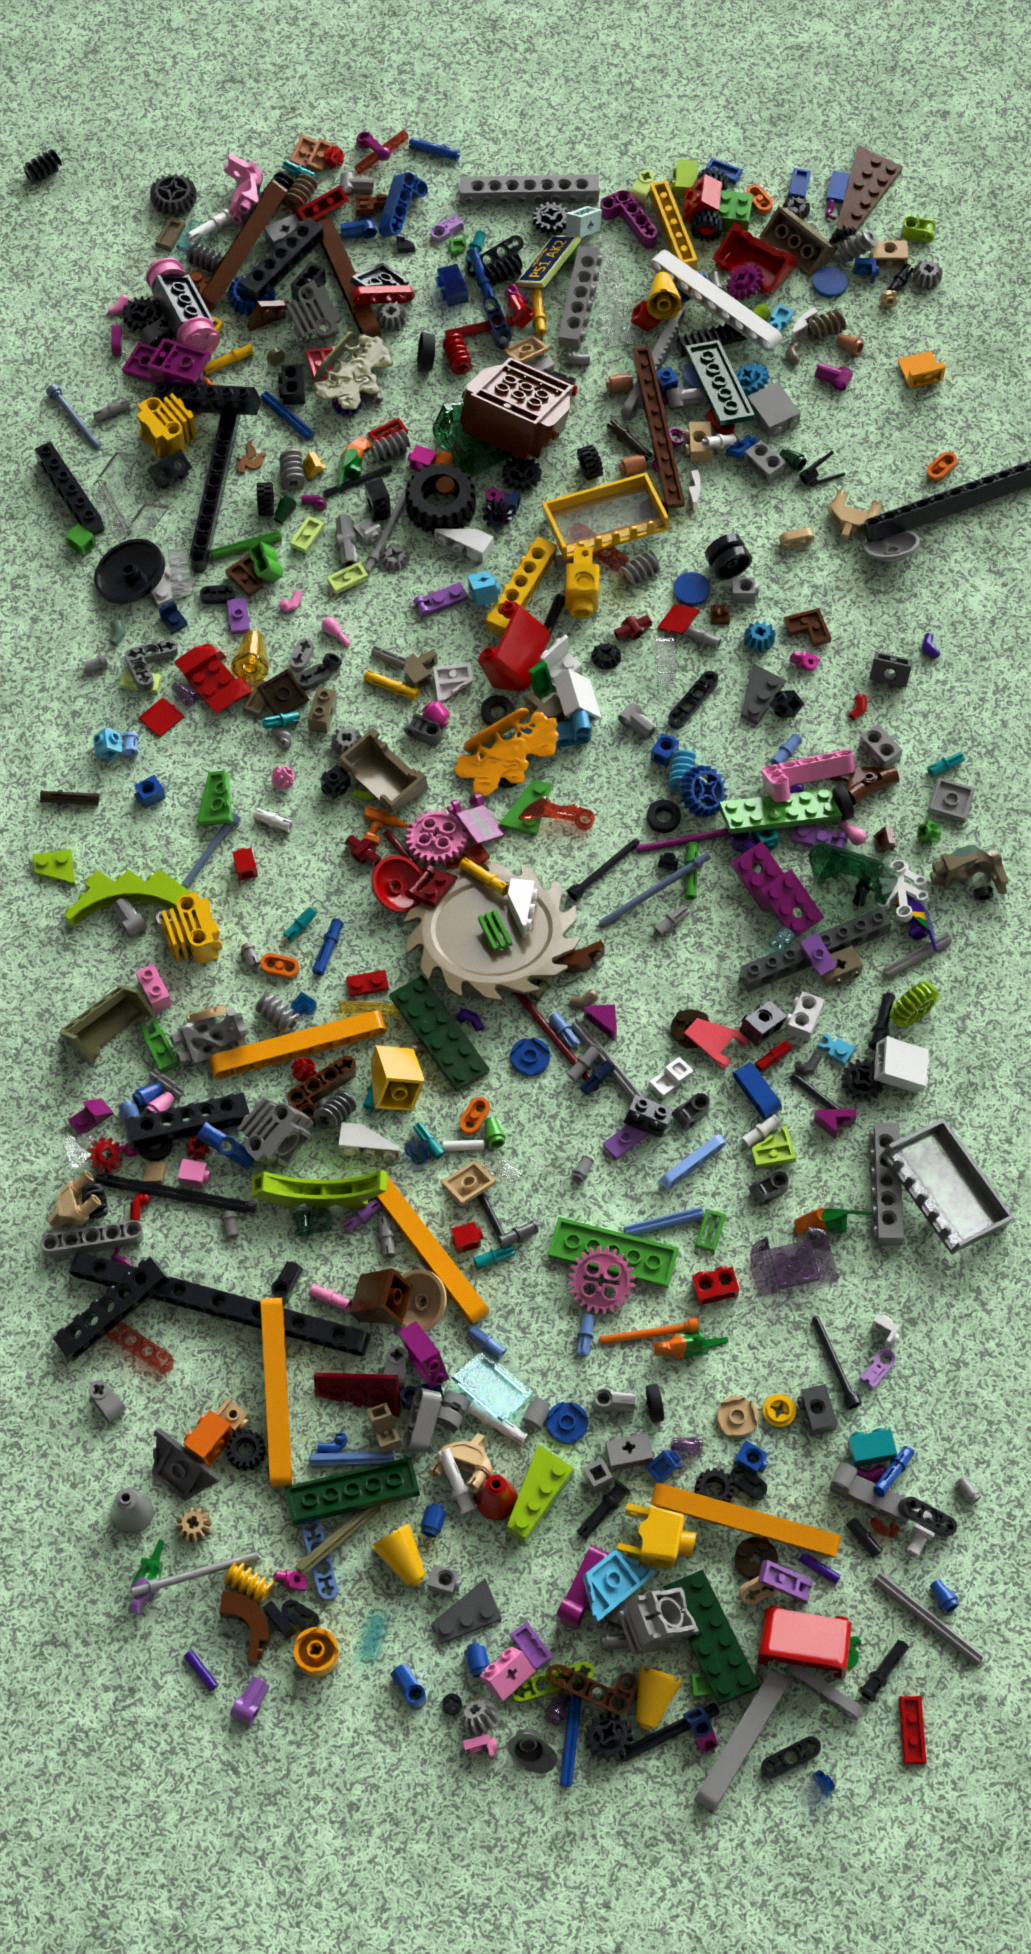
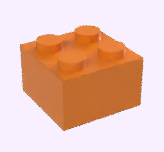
(208, 1438)

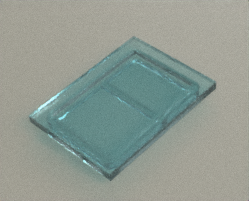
(492, 1385)

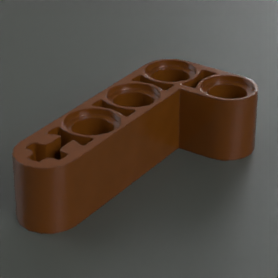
(324, 1086)
(588, 1685)

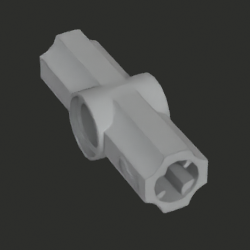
(346, 540)

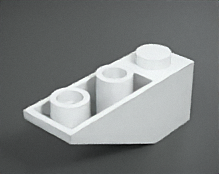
(467, 541)
(520, 900)
(362, 1140)

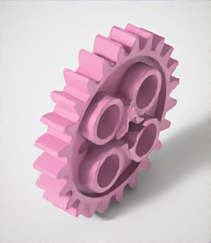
(436, 837)
(598, 1298)

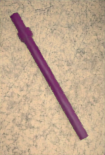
(683, 840)

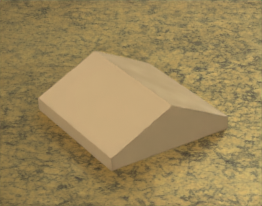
(526, 349)
(468, 1182)

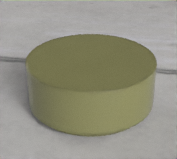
(275, 356)

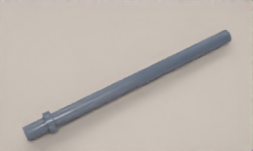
(696, 863)

